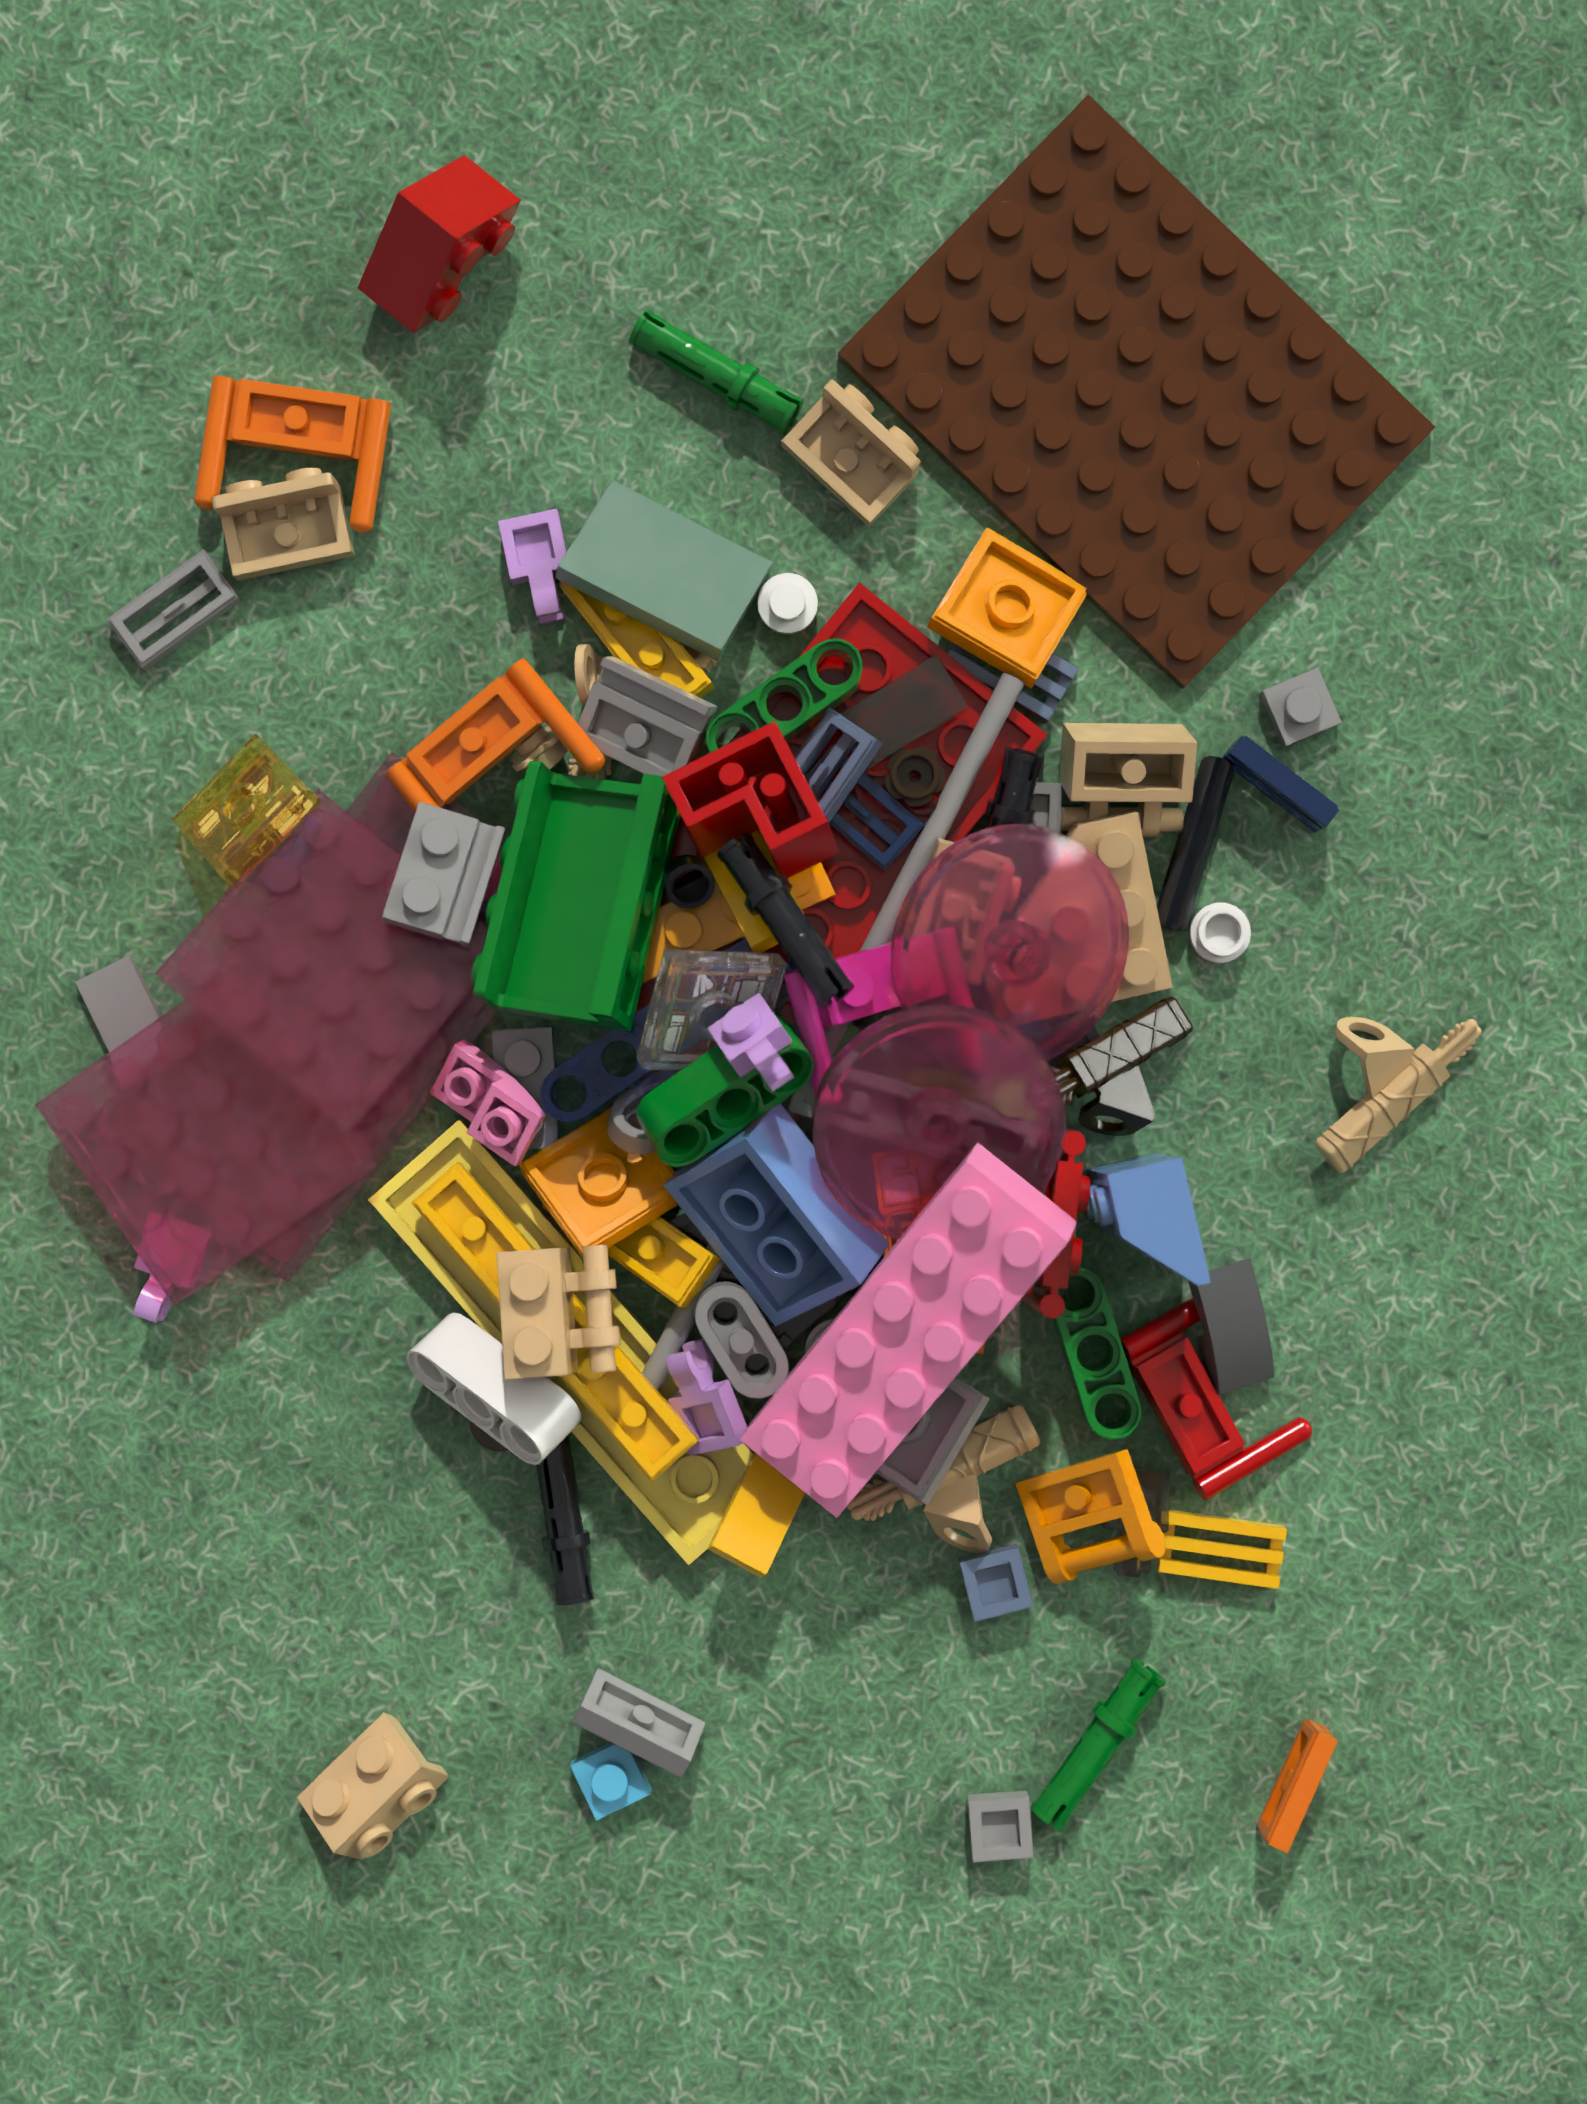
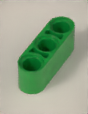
(798, 679)
(712, 1103)
(1109, 1375)

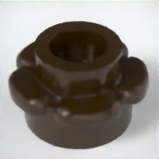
(917, 759)

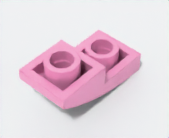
(493, 1101)

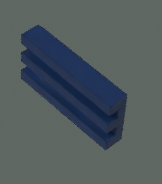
(1281, 784)
(896, 842)

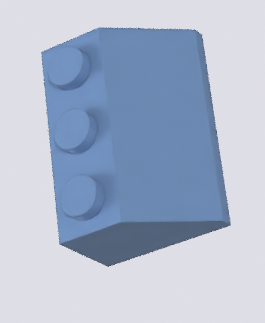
(1150, 1210)
(775, 1218)

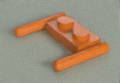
(297, 423)
(484, 735)

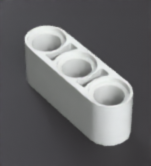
(467, 1372)

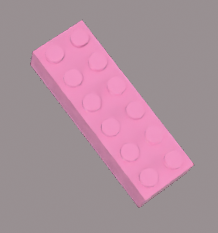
(909, 1329)

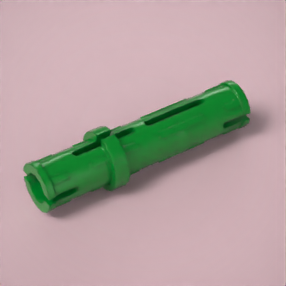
(734, 382)
(1112, 1724)

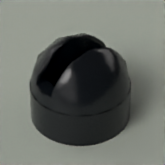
(692, 888)

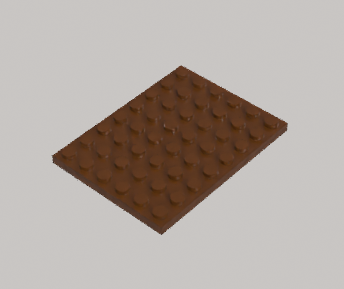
(1135, 391)

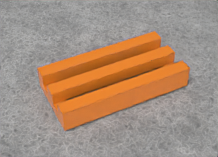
(1296, 1784)

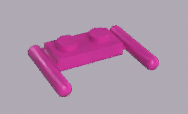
(872, 994)

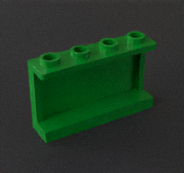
(577, 898)

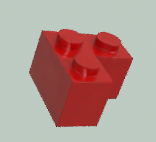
(435, 239)
(753, 789)

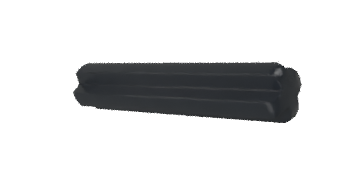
(1194, 843)

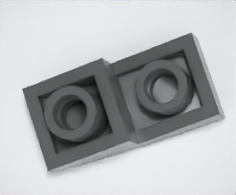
(1234, 1327)

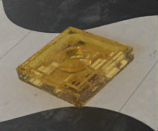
(246, 810)

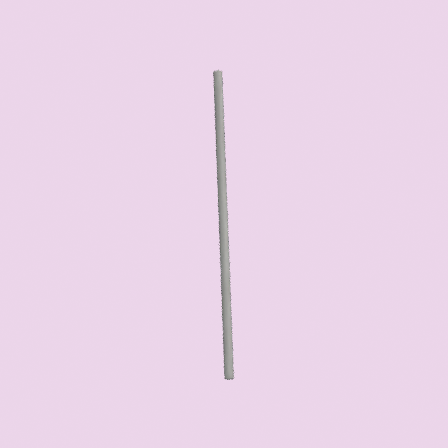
(921, 855)

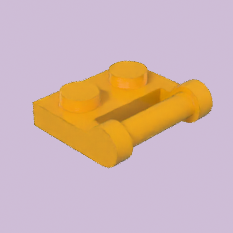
(1085, 1497)

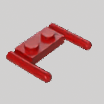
(1070, 1193)
(1192, 1408)

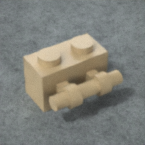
(1127, 765)
(539, 1311)

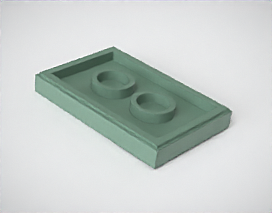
(664, 570)

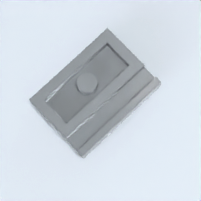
(644, 719)
(443, 874)

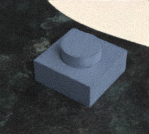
(995, 1582)

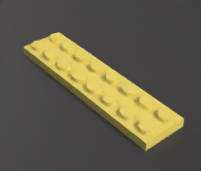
(689, 1494)

